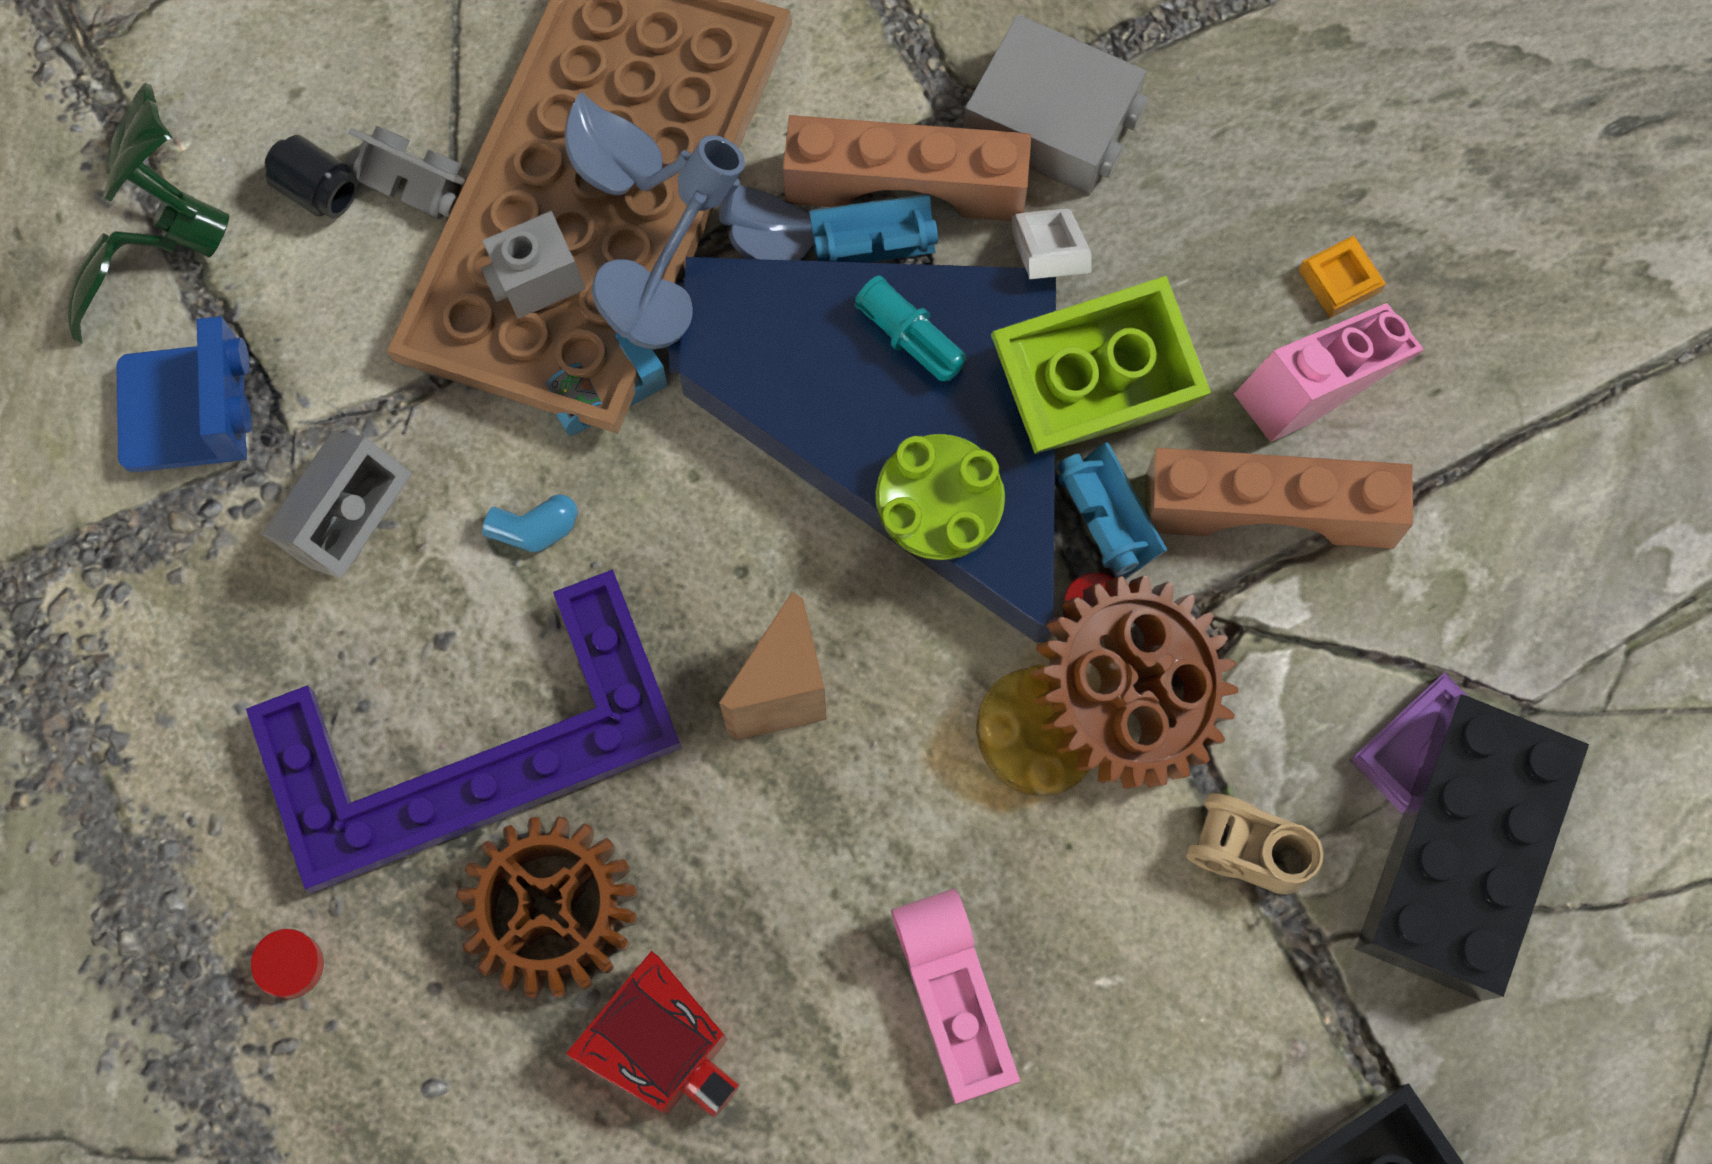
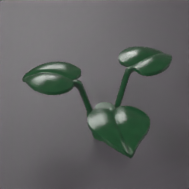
(179, 214)

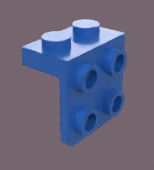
(184, 402)

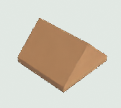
(779, 680)

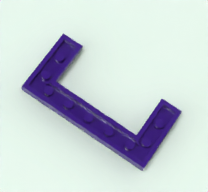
(347, 838)

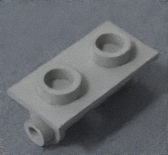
(385, 161)

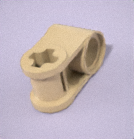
(1250, 845)

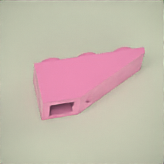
(1325, 370)

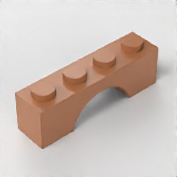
(841, 159)
(1335, 497)

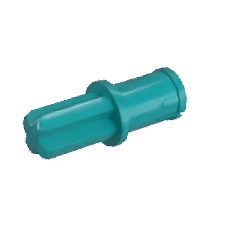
(910, 329)

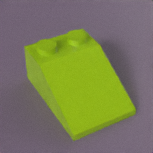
(1101, 365)

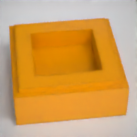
(1341, 276)

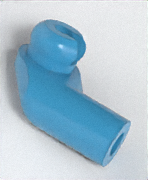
(535, 529)

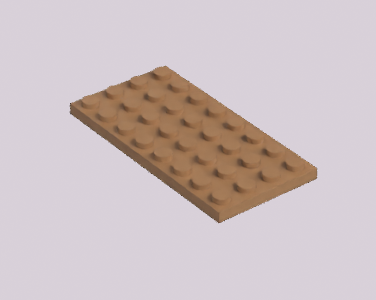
(671, 72)

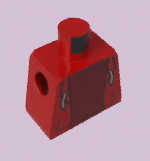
(657, 1043)

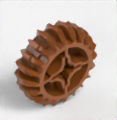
(507, 866)

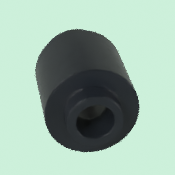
(310, 177)

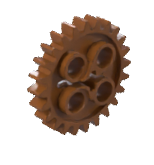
(1099, 720)

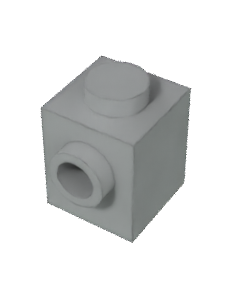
(531, 265)

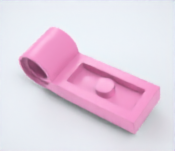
(954, 995)

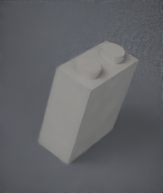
(1064, 96)

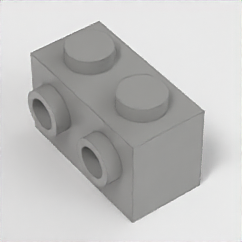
(337, 503)

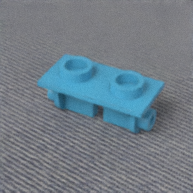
(874, 230)
(1111, 511)

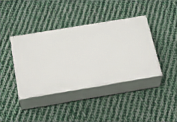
(1051, 244)

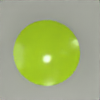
(940, 496)

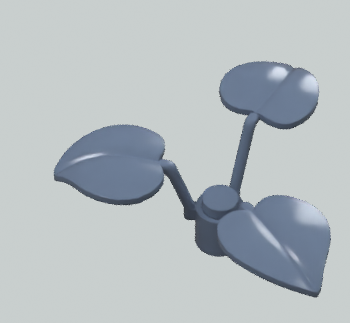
(619, 154)

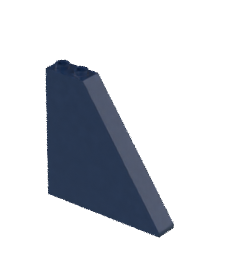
(830, 398)

